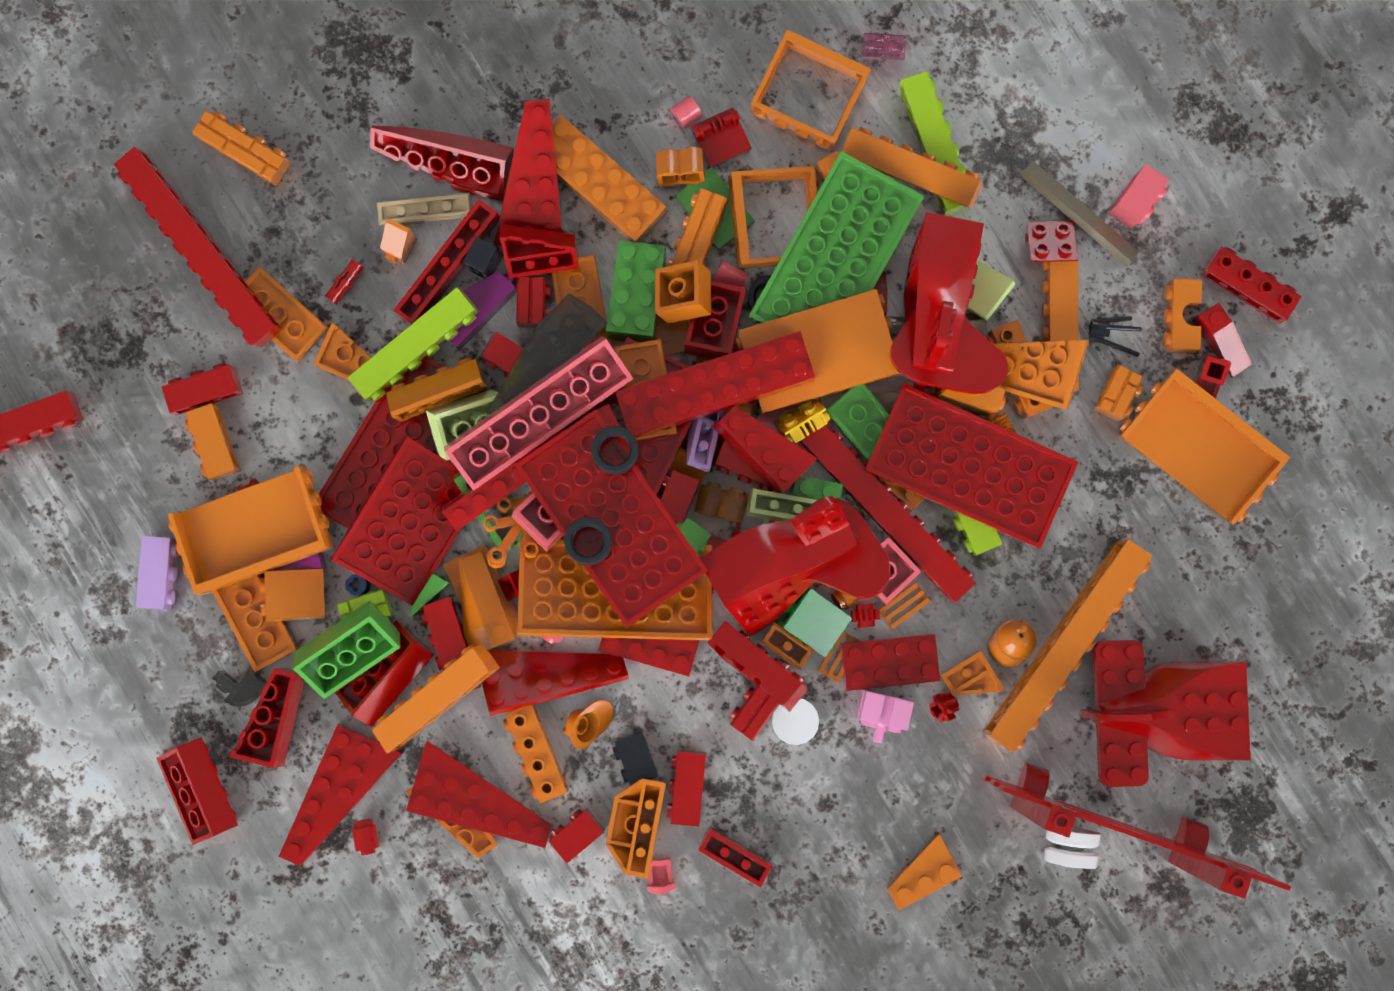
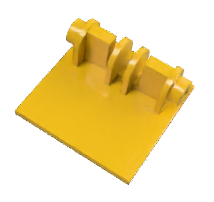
(790, 422)

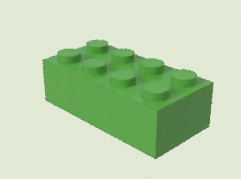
(633, 291)
(346, 650)

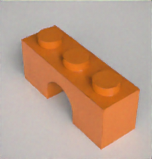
(1179, 335)

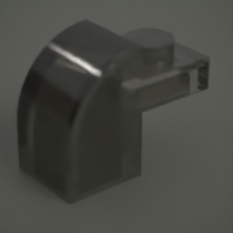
(243, 692)

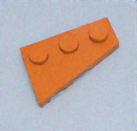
(340, 354)
(925, 874)

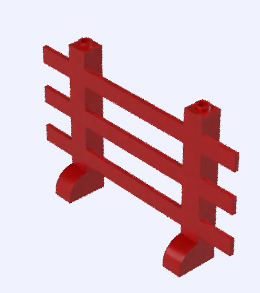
(1187, 849)

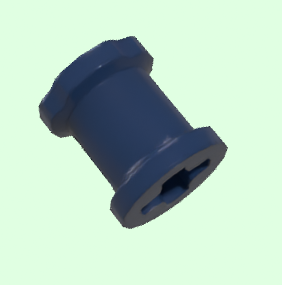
(357, 591)

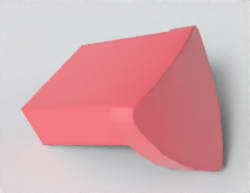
(729, 274)
(661, 877)

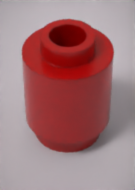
(365, 836)

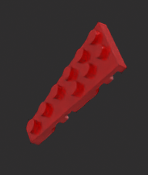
(532, 184)
(542, 676)
(342, 779)
(461, 797)

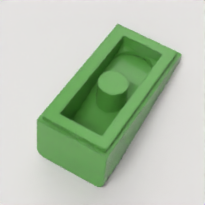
(432, 589)

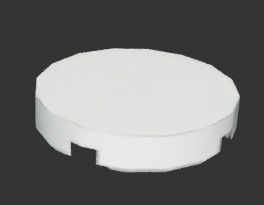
(798, 724)

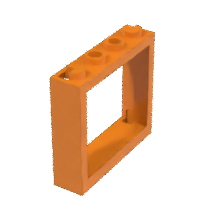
(824, 56)
(735, 183)

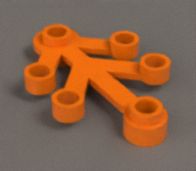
(511, 535)

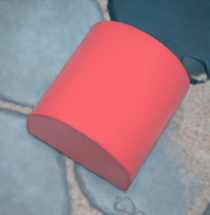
(686, 111)

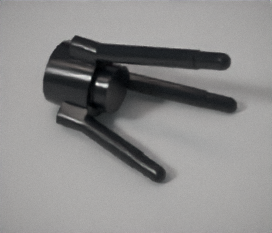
(1101, 328)

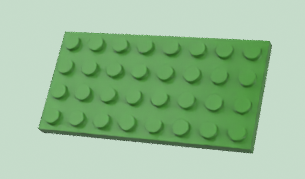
(840, 241)

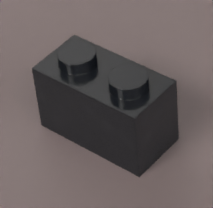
(483, 257)
(635, 758)

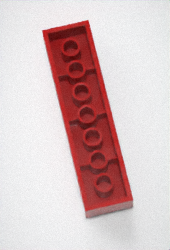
(715, 385)

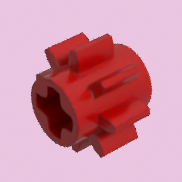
(865, 615)
(944, 707)

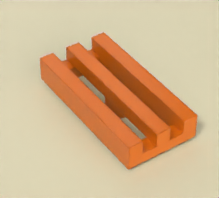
(920, 593)
(824, 663)

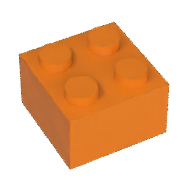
(683, 291)

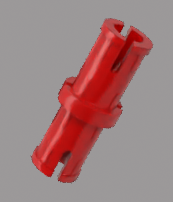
(344, 281)

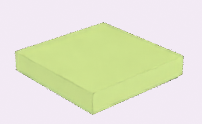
(989, 291)

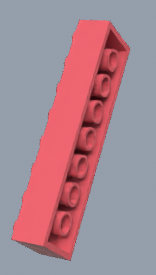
(538, 413)

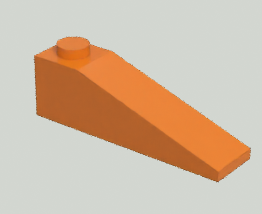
(482, 608)

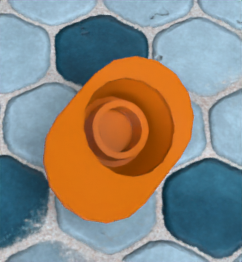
(587, 724)

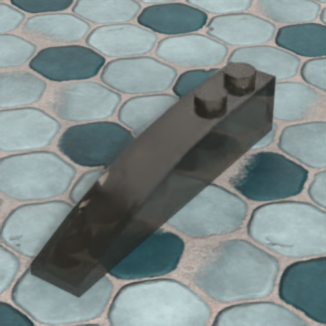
(552, 343)

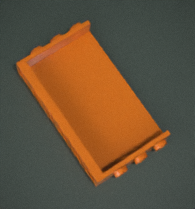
(844, 342)
(1204, 446)
(251, 531)

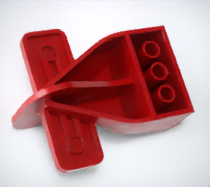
(937, 340)
(776, 562)
(1171, 709)

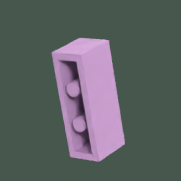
(156, 573)

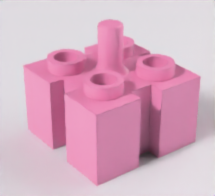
(884, 713)

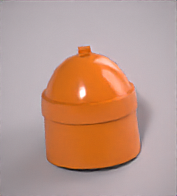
(1008, 647)

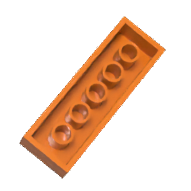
(604, 184)

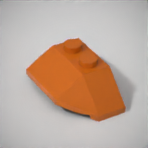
(635, 826)

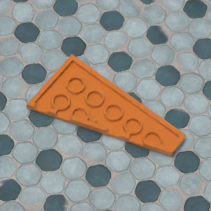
(1044, 369)

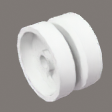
(1071, 850)

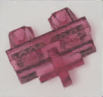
(884, 46)

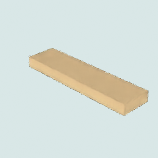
(424, 209)

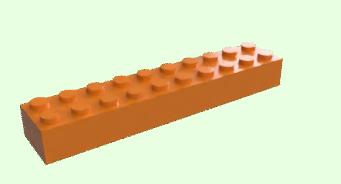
(1067, 644)

